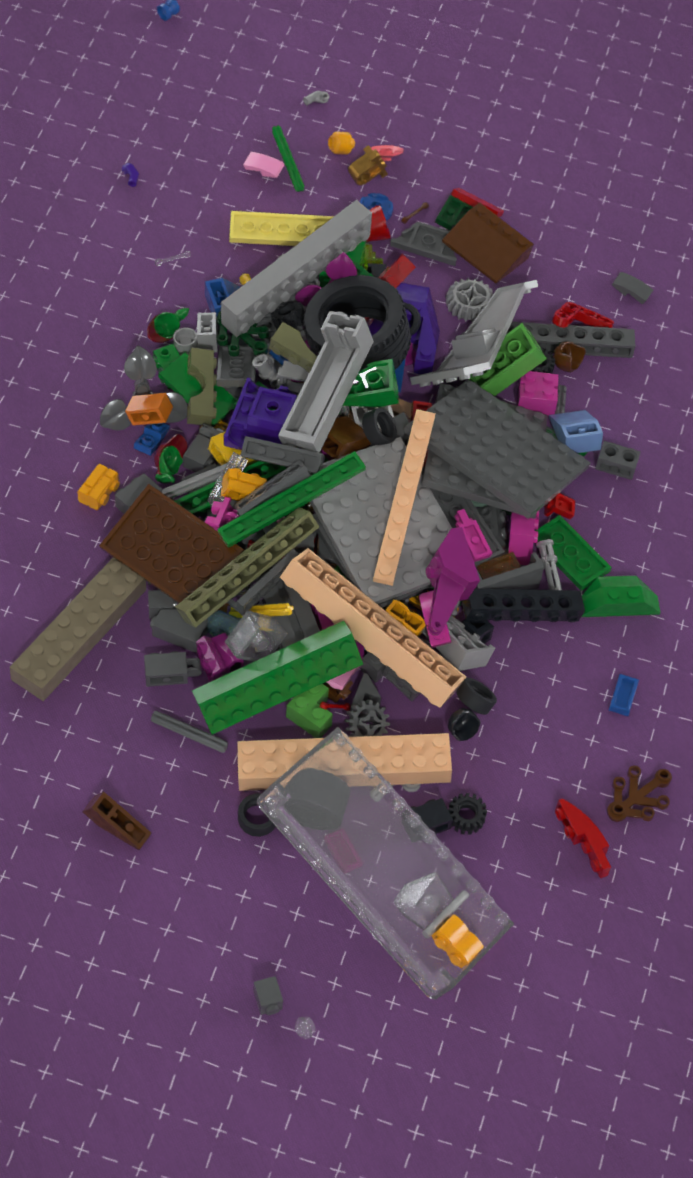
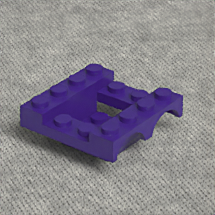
(253, 417)

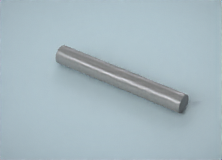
(445, 914)

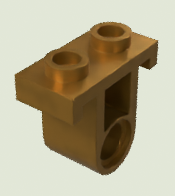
(367, 167)

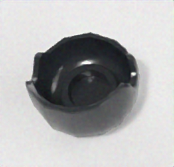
(463, 724)

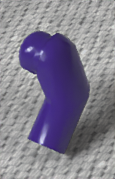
(132, 171)

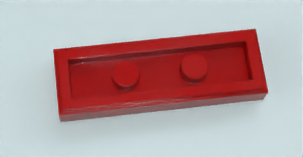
(474, 200)

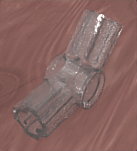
(235, 461)

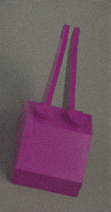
(452, 576)

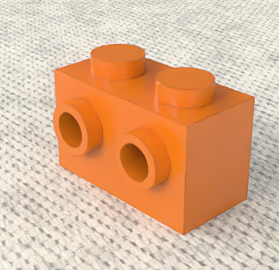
(149, 409)

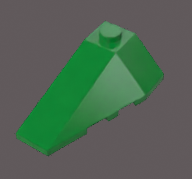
(374, 386)

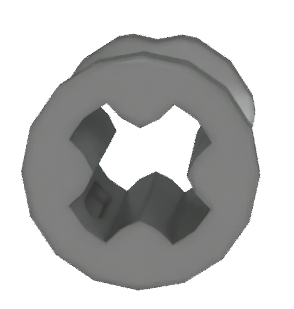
(265, 369)

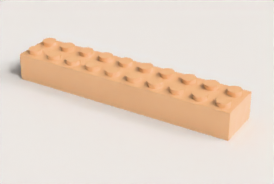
(373, 627)
(396, 757)

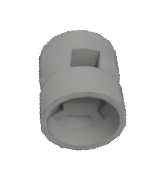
(185, 339)

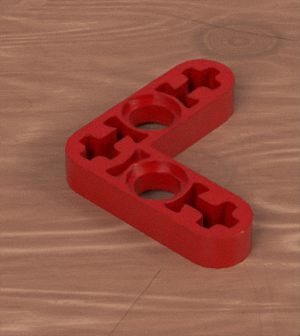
(570, 311)

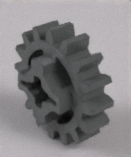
(368, 712)

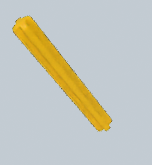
(281, 609)

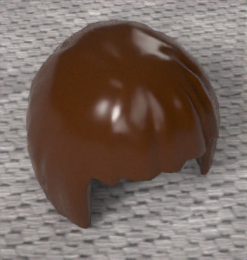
(568, 356)

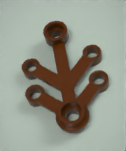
(637, 797)

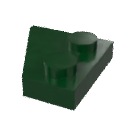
(452, 212)

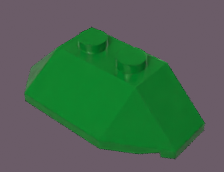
(619, 597)

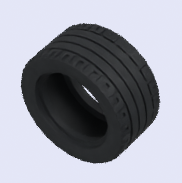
(367, 298)

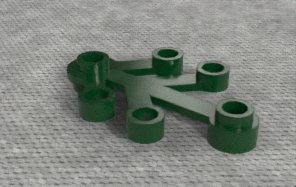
(258, 347)

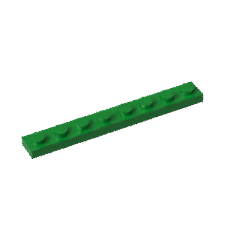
(291, 499)

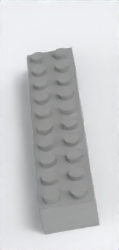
(295, 268)

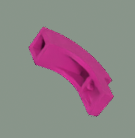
(444, 637)

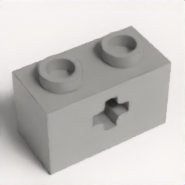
(207, 331)

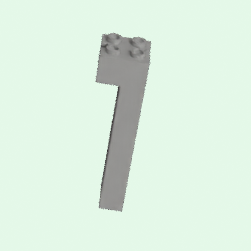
(328, 381)

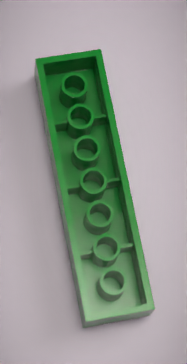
(277, 677)

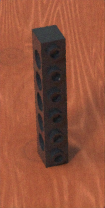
(524, 605)

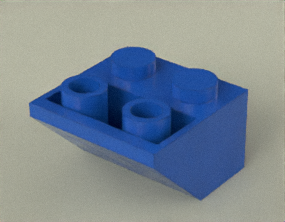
(217, 291)

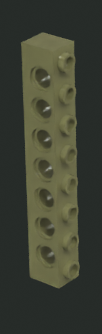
(247, 567)

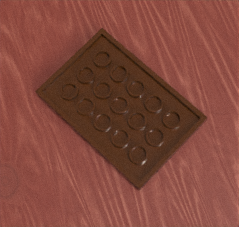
(167, 545)

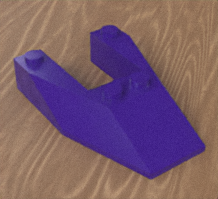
(428, 332)

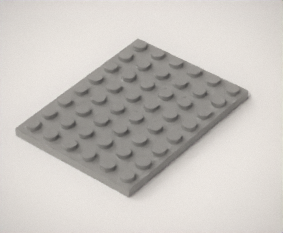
(358, 515)

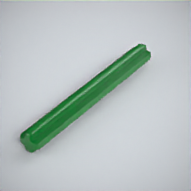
(288, 158)

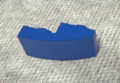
(151, 438)

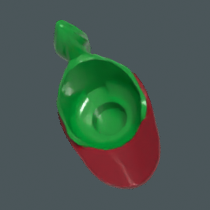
(164, 325)
(169, 458)

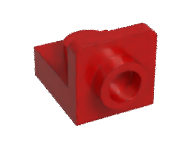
(561, 505)

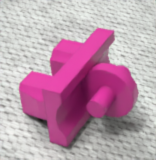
(224, 512)

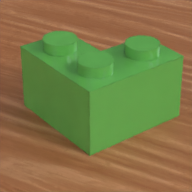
(306, 711)

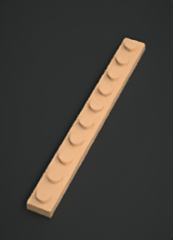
(404, 498)

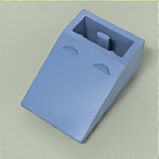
(578, 430)

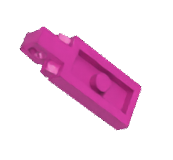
(476, 541)

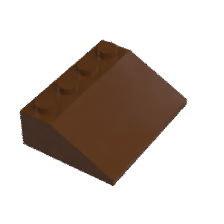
(488, 243)

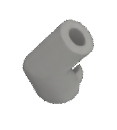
(317, 96)

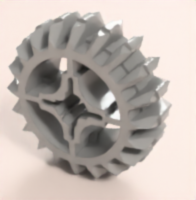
(459, 298)

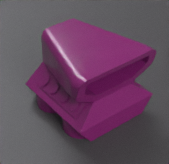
(216, 657)

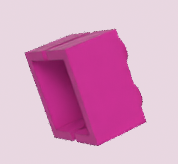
(538, 392)

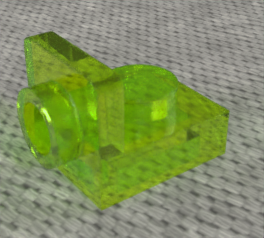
(370, 257)

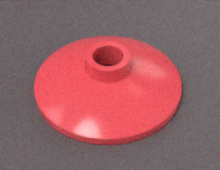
(388, 151)

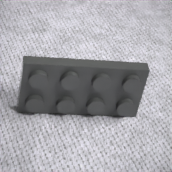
(235, 370)

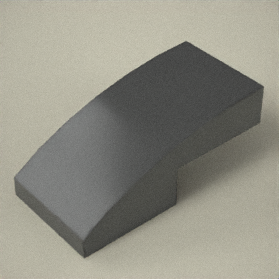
(628, 284)

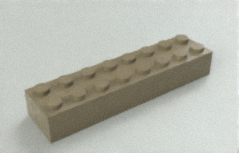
(77, 629)

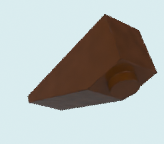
(116, 820)

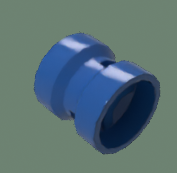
(168, 9)

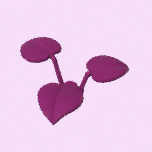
(335, 269)

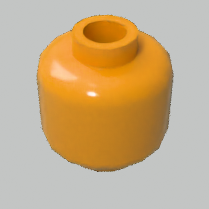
(341, 143)

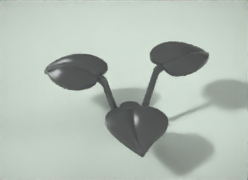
(140, 367)

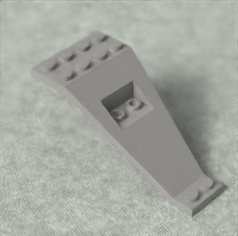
(482, 340)

